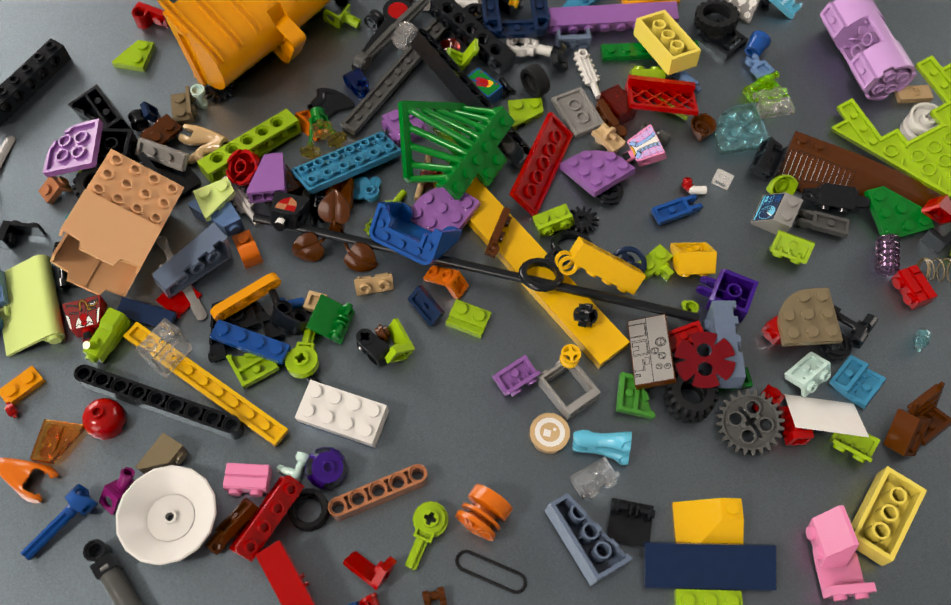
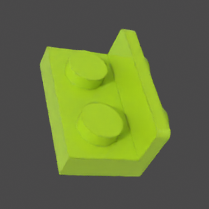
(553, 220)
(792, 247)

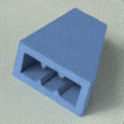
(225, 219)

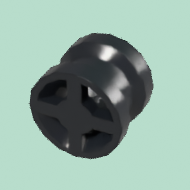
(374, 19)
(137, 120)

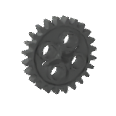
(766, 412)

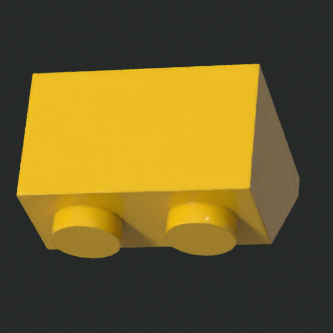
(693, 258)

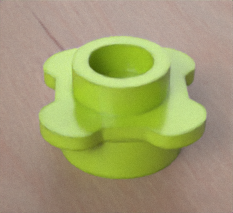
(690, 305)

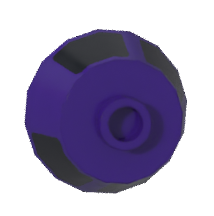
(325, 467)

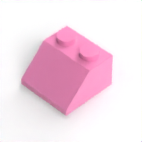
(832, 538)

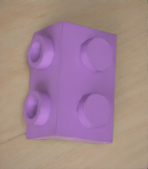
(515, 376)

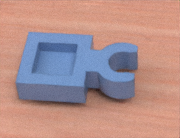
(758, 67)

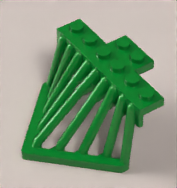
(476, 151)

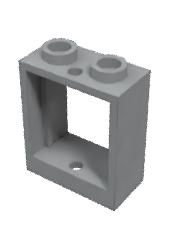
(578, 405)

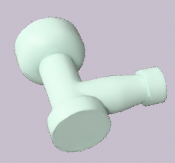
(198, 92)
(297, 472)

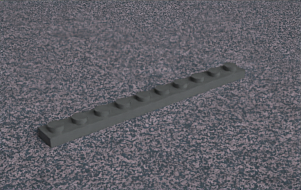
(388, 84)

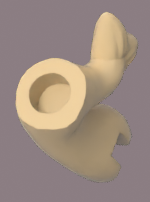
(201, 136)

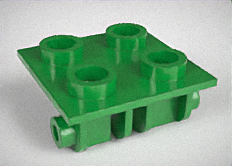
(331, 319)

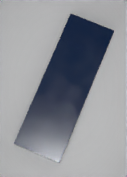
(709, 566)

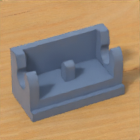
(573, 41)

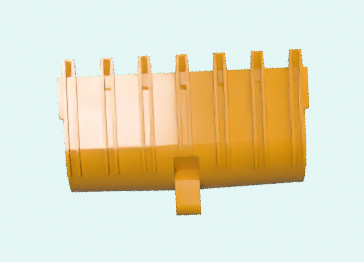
(233, 35)

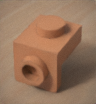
(53, 188)

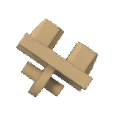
(608, 138)

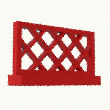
(667, 89)

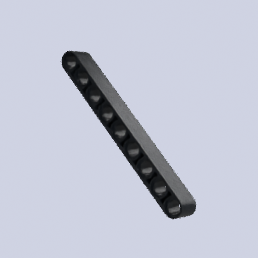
(152, 395)

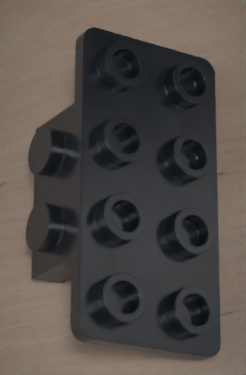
(187, 179)

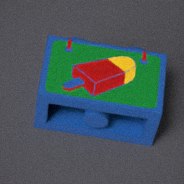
(487, 85)

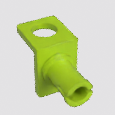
(344, 17)

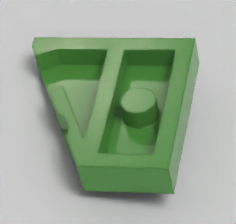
(631, 400)

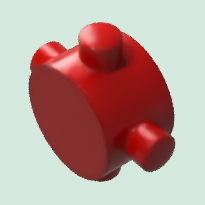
(11, 410)

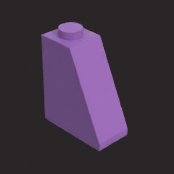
(268, 178)

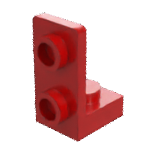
(791, 434)
(368, 572)

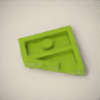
(525, 110)
(251, 368)

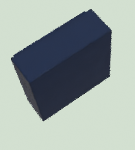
(149, 111)

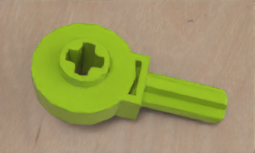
(303, 359)
(426, 533)

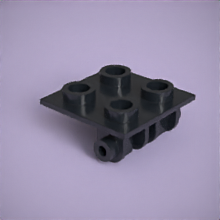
(630, 522)

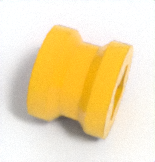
(573, 353)

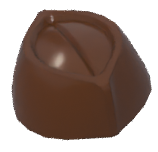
(703, 126)

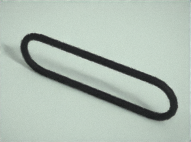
(487, 580)

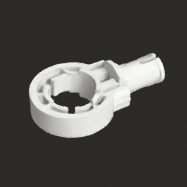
(531, 47)

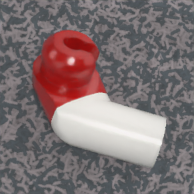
(691, 188)

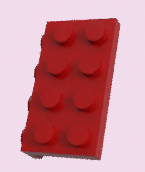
(266, 517)

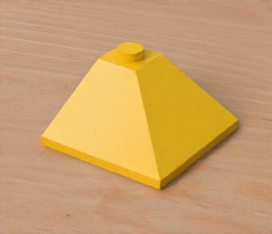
(709, 521)

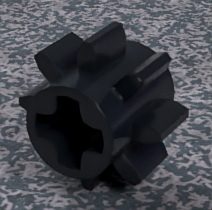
(585, 315)

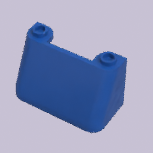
(394, 230)

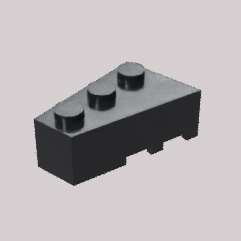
(96, 105)

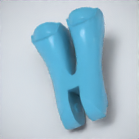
(611, 445)

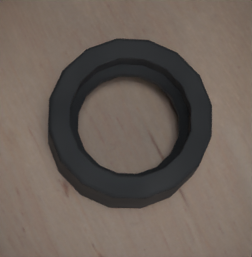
(535, 80)
(320, 521)

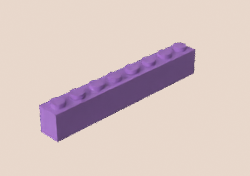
(605, 17)

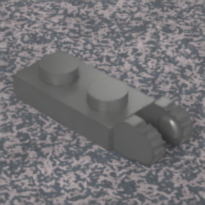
(823, 222)

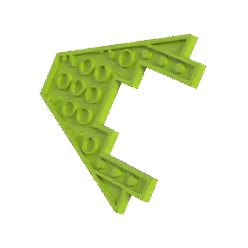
(923, 157)

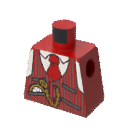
(85, 315)

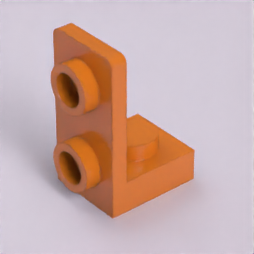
(447, 277)

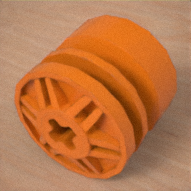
(485, 510)

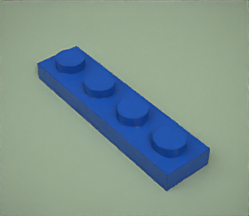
(250, 342)

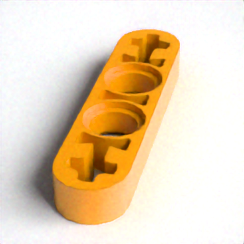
(245, 297)

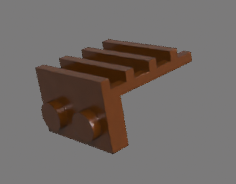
(927, 406)

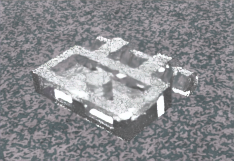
(773, 107)

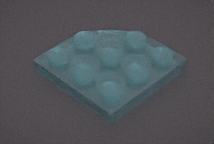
(739, 129)

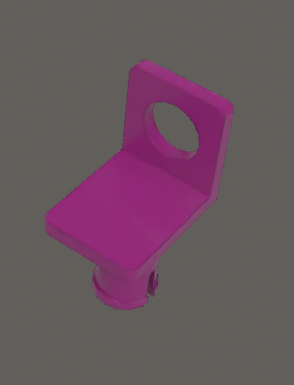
(116, 489)

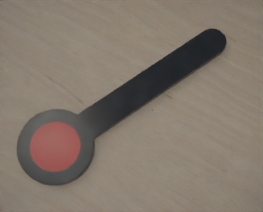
(391, 11)

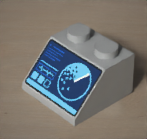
(776, 212)

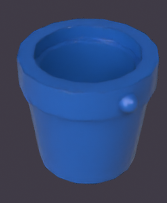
(758, 43)

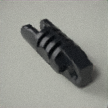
(316, 199)

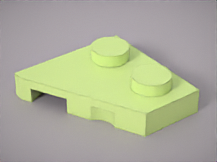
(214, 197)

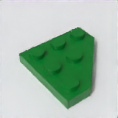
(896, 214)

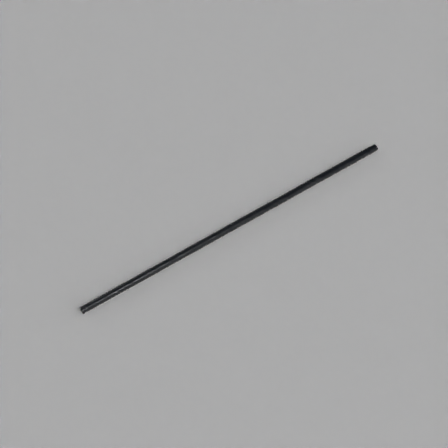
(499, 273)

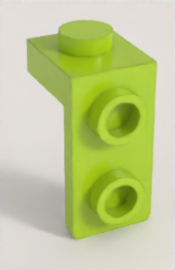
(464, 59)

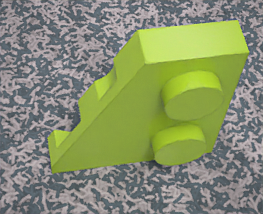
(136, 56)

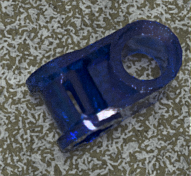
(357, 83)

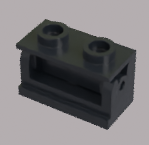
(768, 159)

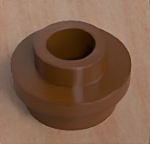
(383, 332)

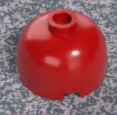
(242, 166)
(104, 418)

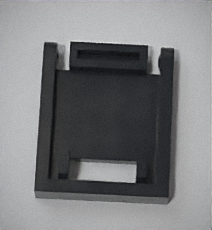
(721, 44)

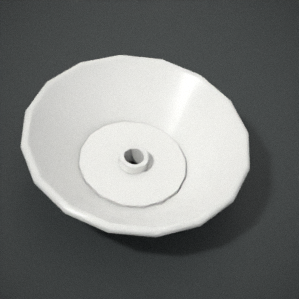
(145, 509)

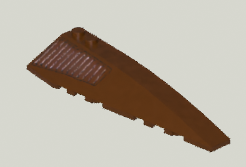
(819, 162)

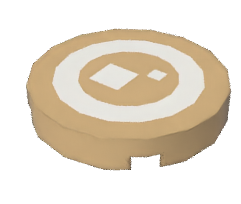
(549, 433)

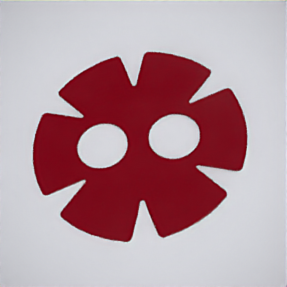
(688, 368)

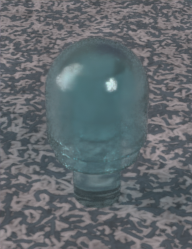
(921, 338)

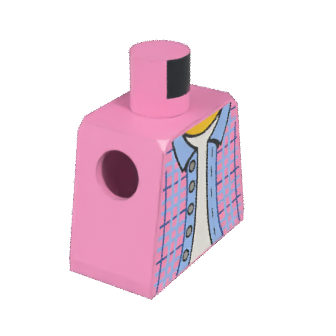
(645, 148)

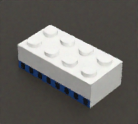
(342, 414)

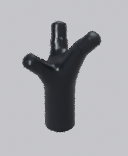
(506, 87)

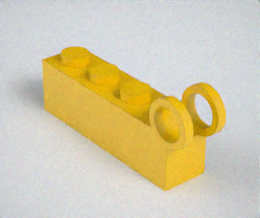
(601, 264)

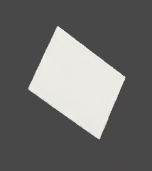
(825, 415)

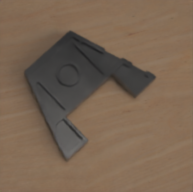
(248, 318)

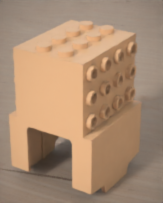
(114, 225)

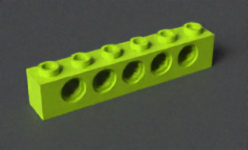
(258, 140)

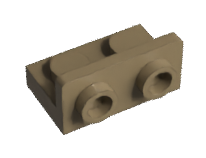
(183, 107)

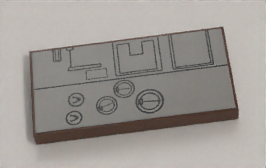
(651, 352)

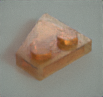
(54, 440)

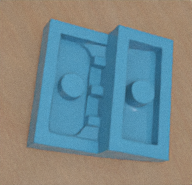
(857, 381)

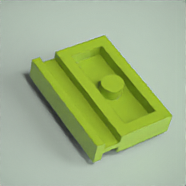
(468, 318)

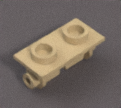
(369, 284)

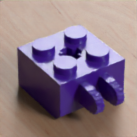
(729, 287)

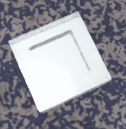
(722, 179)

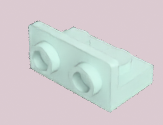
(809, 373)

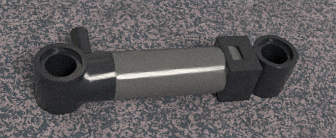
(109, 571)

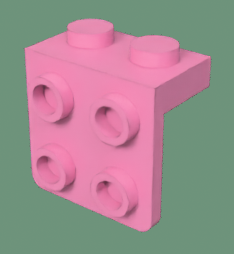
(844, 581)

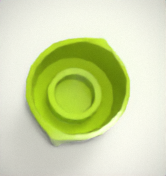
(782, 184)

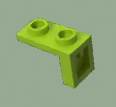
(403, 346)

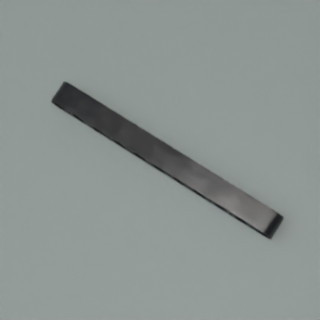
(465, 90)

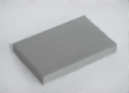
(577, 112)

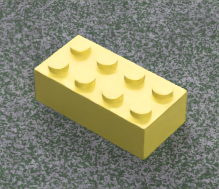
(666, 42)
(886, 515)

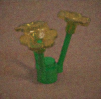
(321, 127)

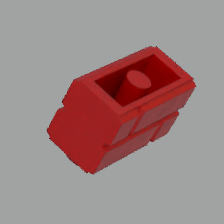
(913, 287)

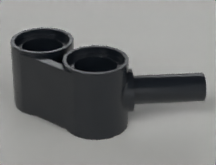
(283, 316)

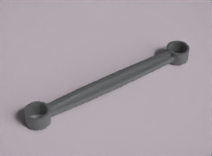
(364, 59)

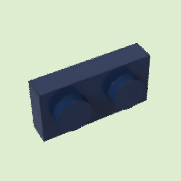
(426, 305)

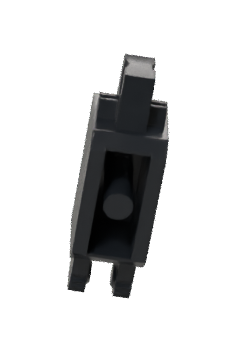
(835, 196)

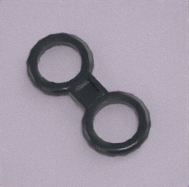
(549, 262)

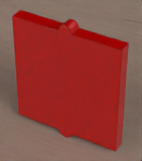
(178, 303)

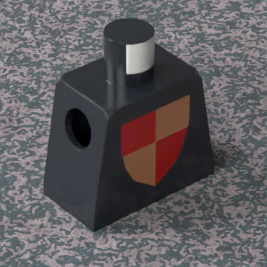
(288, 210)

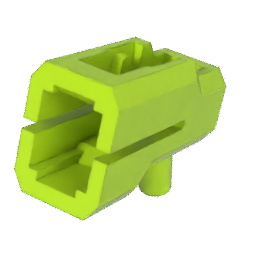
(107, 336)

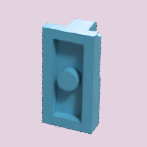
(788, 7)

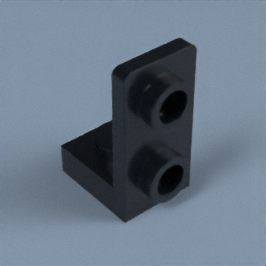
(10, 229)

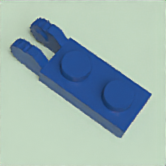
(675, 209)

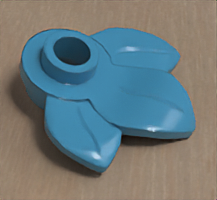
(367, 188)

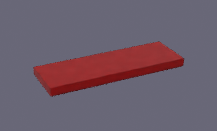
(541, 164)

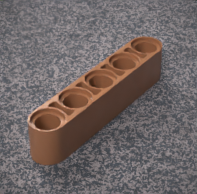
(370, 500)

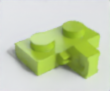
(658, 263)

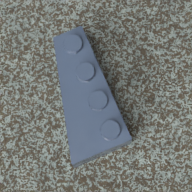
(193, 261)
(724, 323)
(585, 540)

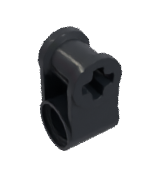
(374, 349)

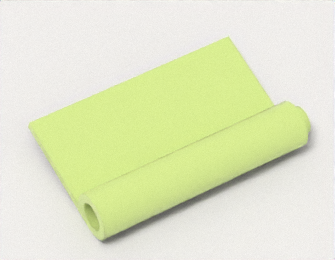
(32, 306)

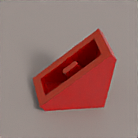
(938, 209)

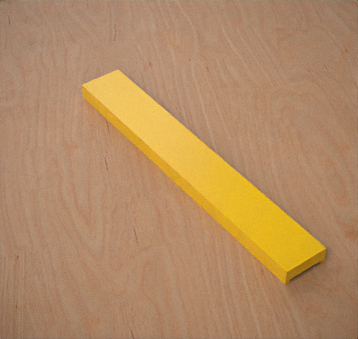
(597, 342)

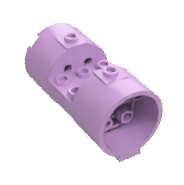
(868, 47)

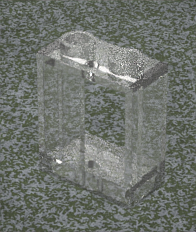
(160, 355)

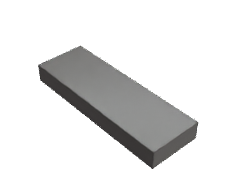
(162, 154)

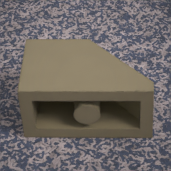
(161, 454)

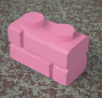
(247, 478)

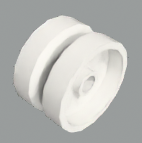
(918, 120)

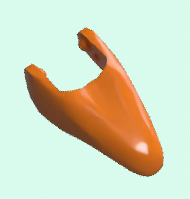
(16, 473)

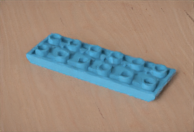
(346, 162)

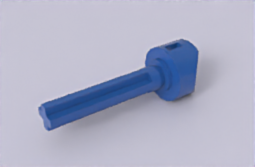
(78, 503)

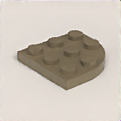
(808, 319)

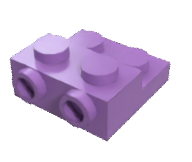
(390, 122)

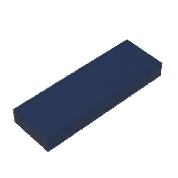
(145, 313)

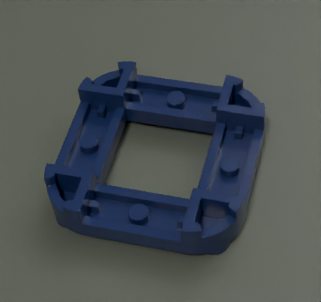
(516, 28)

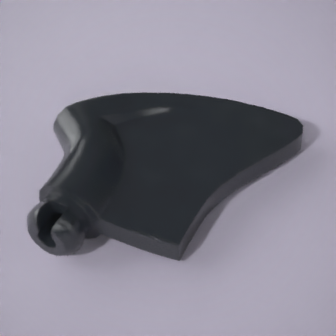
(331, 101)

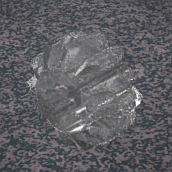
(403, 35)

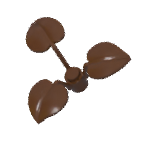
(337, 211)

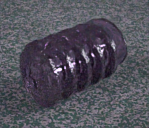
(887, 254)

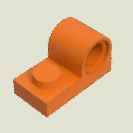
(247, 249)

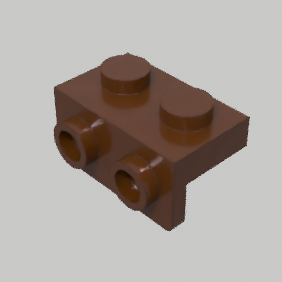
(162, 130)

